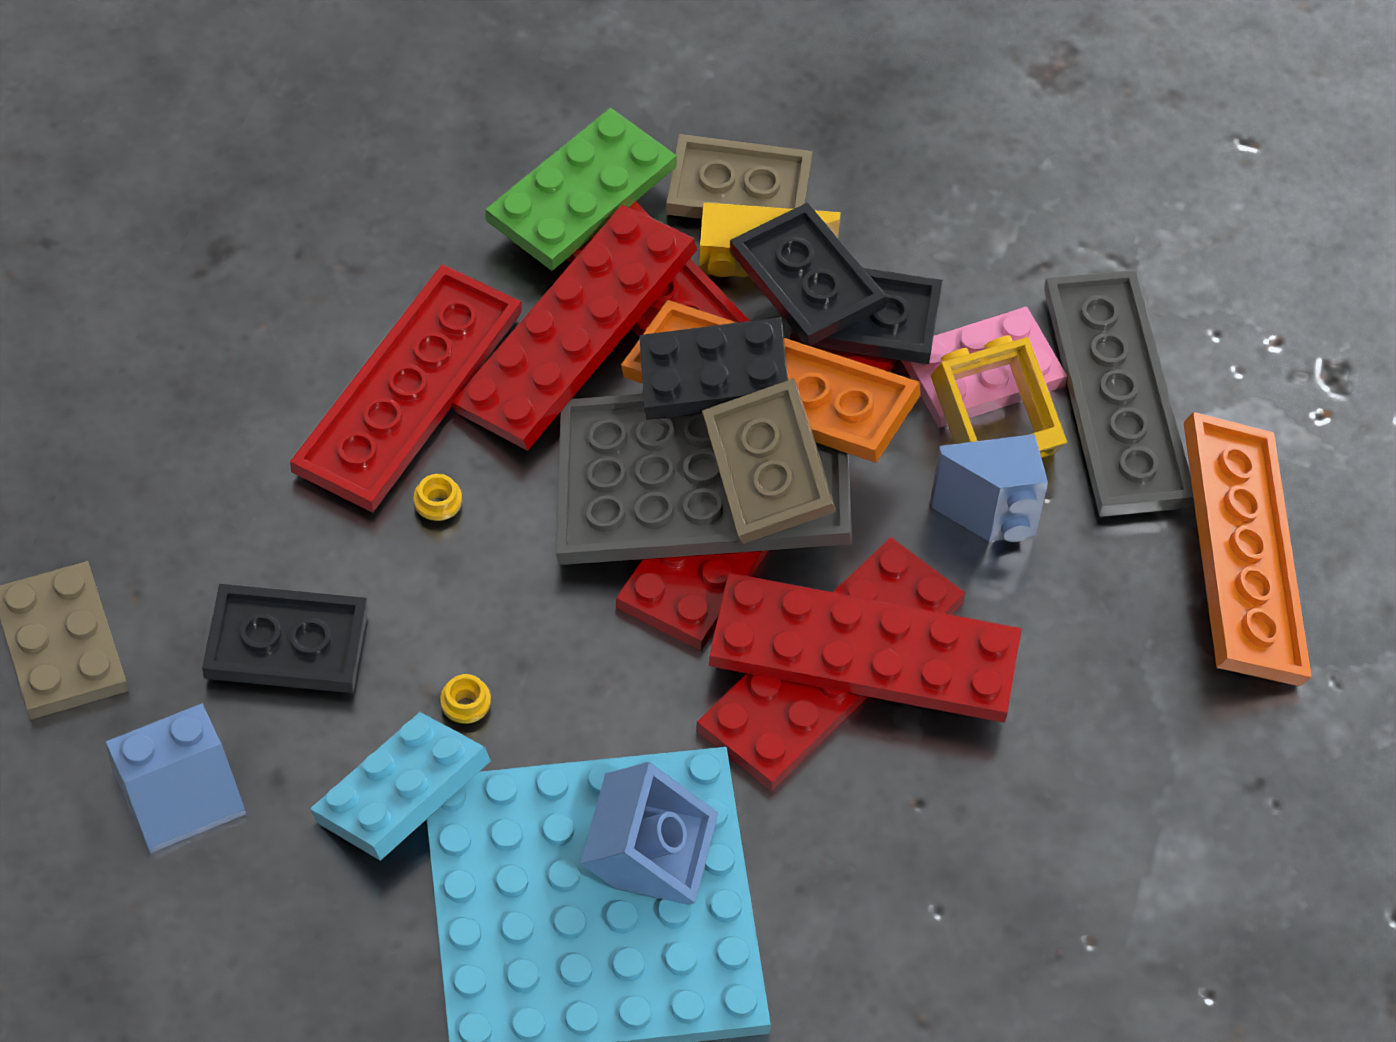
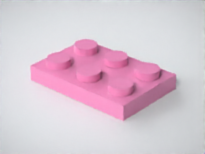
(993, 387)

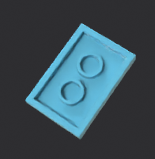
(400, 785)

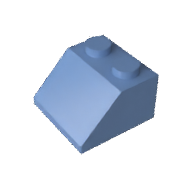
(992, 487)
(175, 778)
(649, 835)

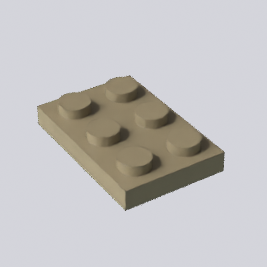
(736, 175)
(768, 461)
(60, 640)

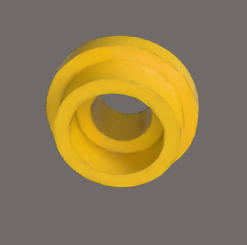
(437, 487)
(465, 687)

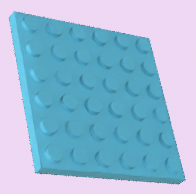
(563, 956)

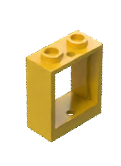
(1029, 380)

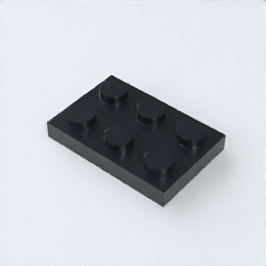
(807, 274)
(899, 330)
(710, 365)
(285, 638)

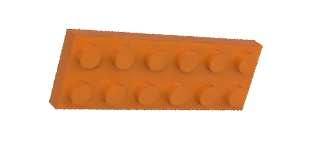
(845, 400)
(1246, 550)

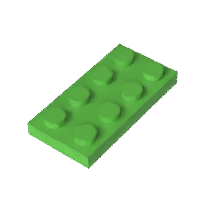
(580, 188)

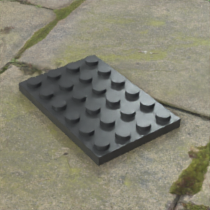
(657, 490)

